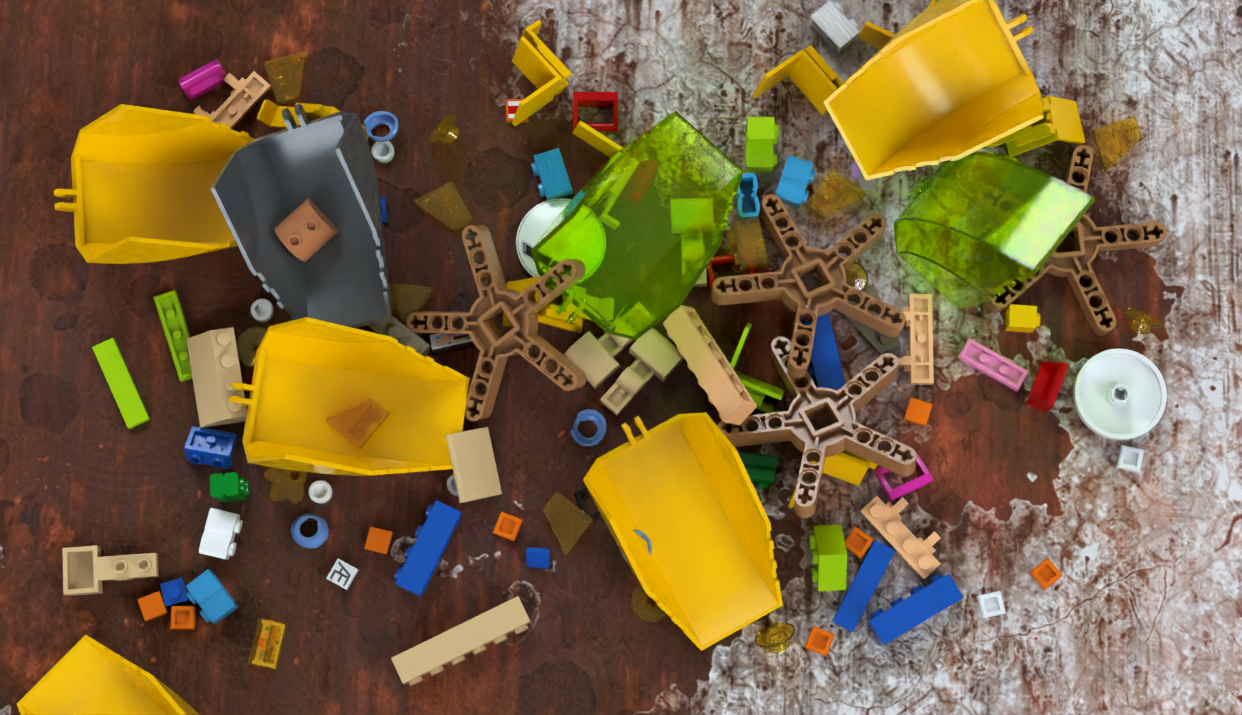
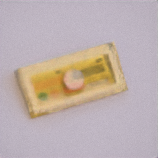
(267, 643)

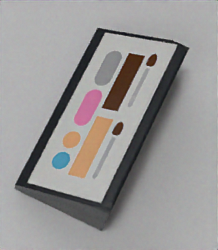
(448, 342)

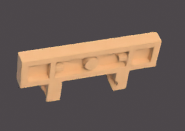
(242, 99)
(919, 358)
(914, 551)

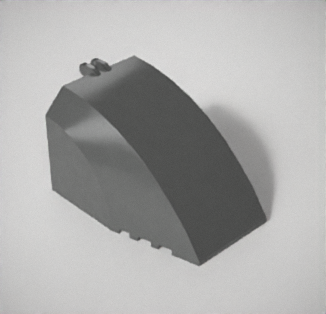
(335, 169)

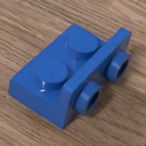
(210, 447)

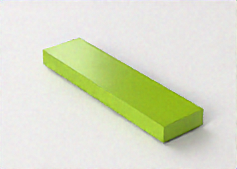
(175, 331)
(121, 383)

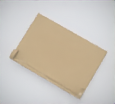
(473, 464)

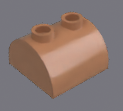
(305, 230)

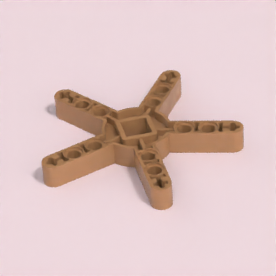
(1088, 242)
(804, 261)
(521, 311)
(842, 435)

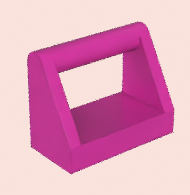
(202, 79)
(906, 488)

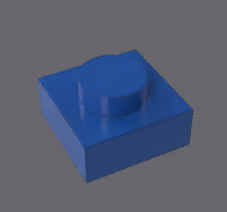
(174, 592)

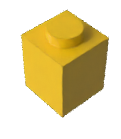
(1021, 318)

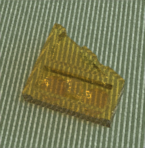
(286, 76)
(833, 195)
(445, 206)
(408, 299)
(359, 422)
(566, 520)

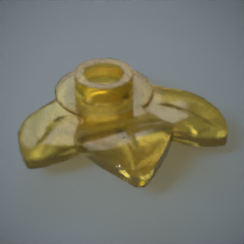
(284, 485)

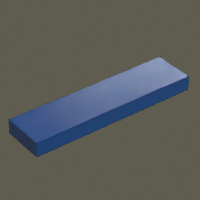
(863, 586)

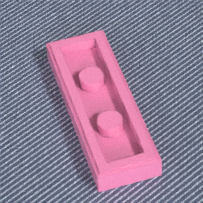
(992, 364)

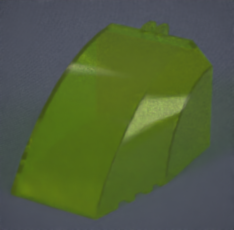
(985, 225)
(643, 228)

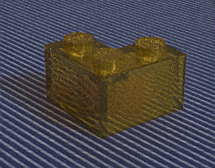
(747, 244)

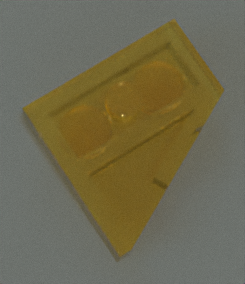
(1115, 140)

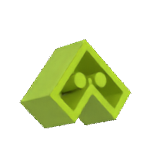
(759, 141)
(829, 557)

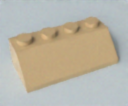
(213, 370)

